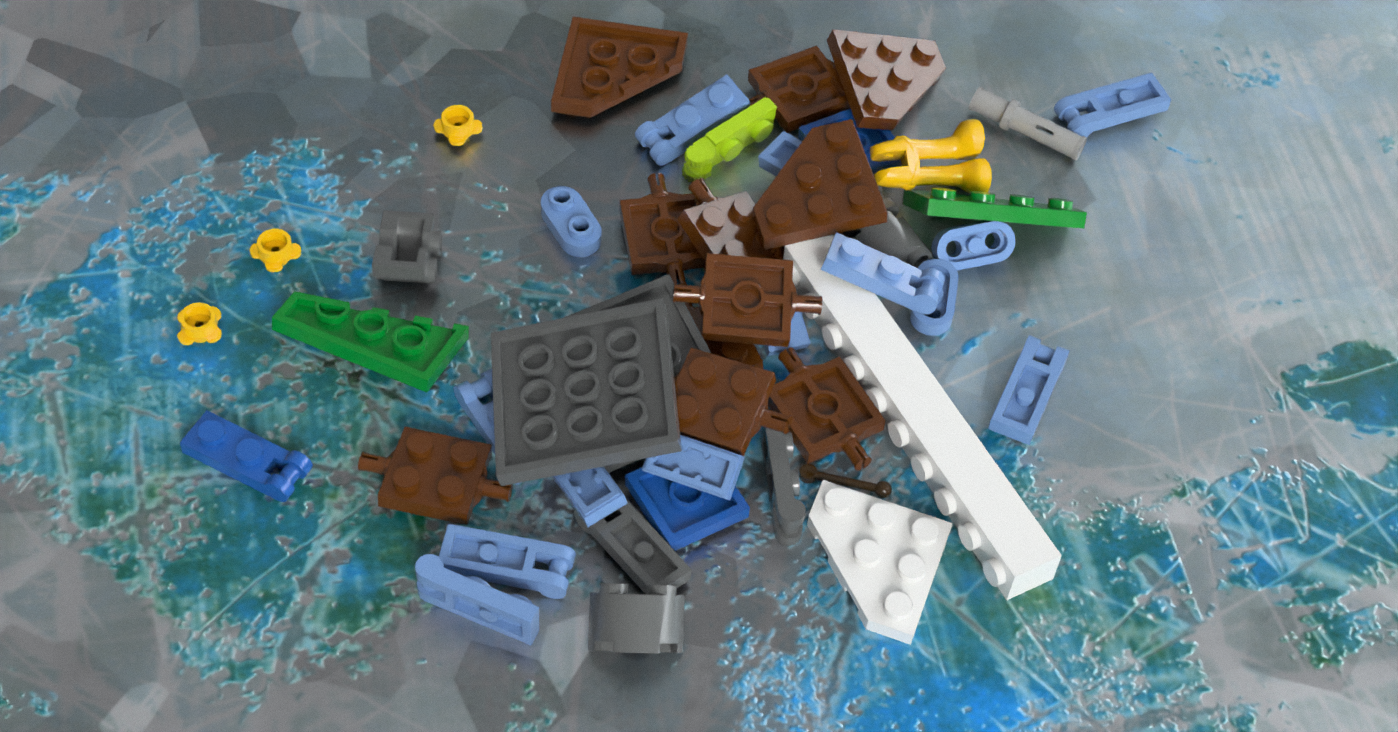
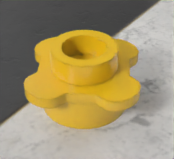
(457, 124)
(272, 241)
(196, 315)

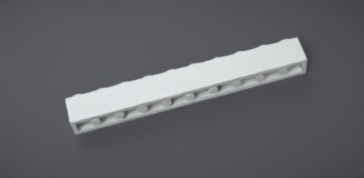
(927, 427)

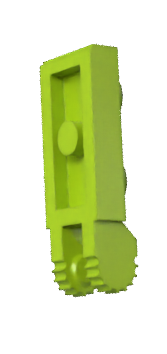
(729, 139)

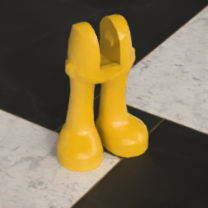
(963, 144)

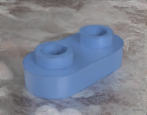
(567, 213)
(971, 245)
(945, 309)

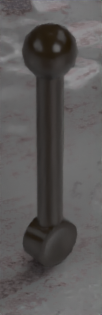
(809, 473)

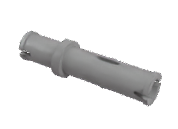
(1013, 116)

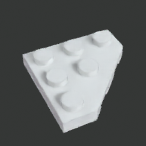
(879, 555)

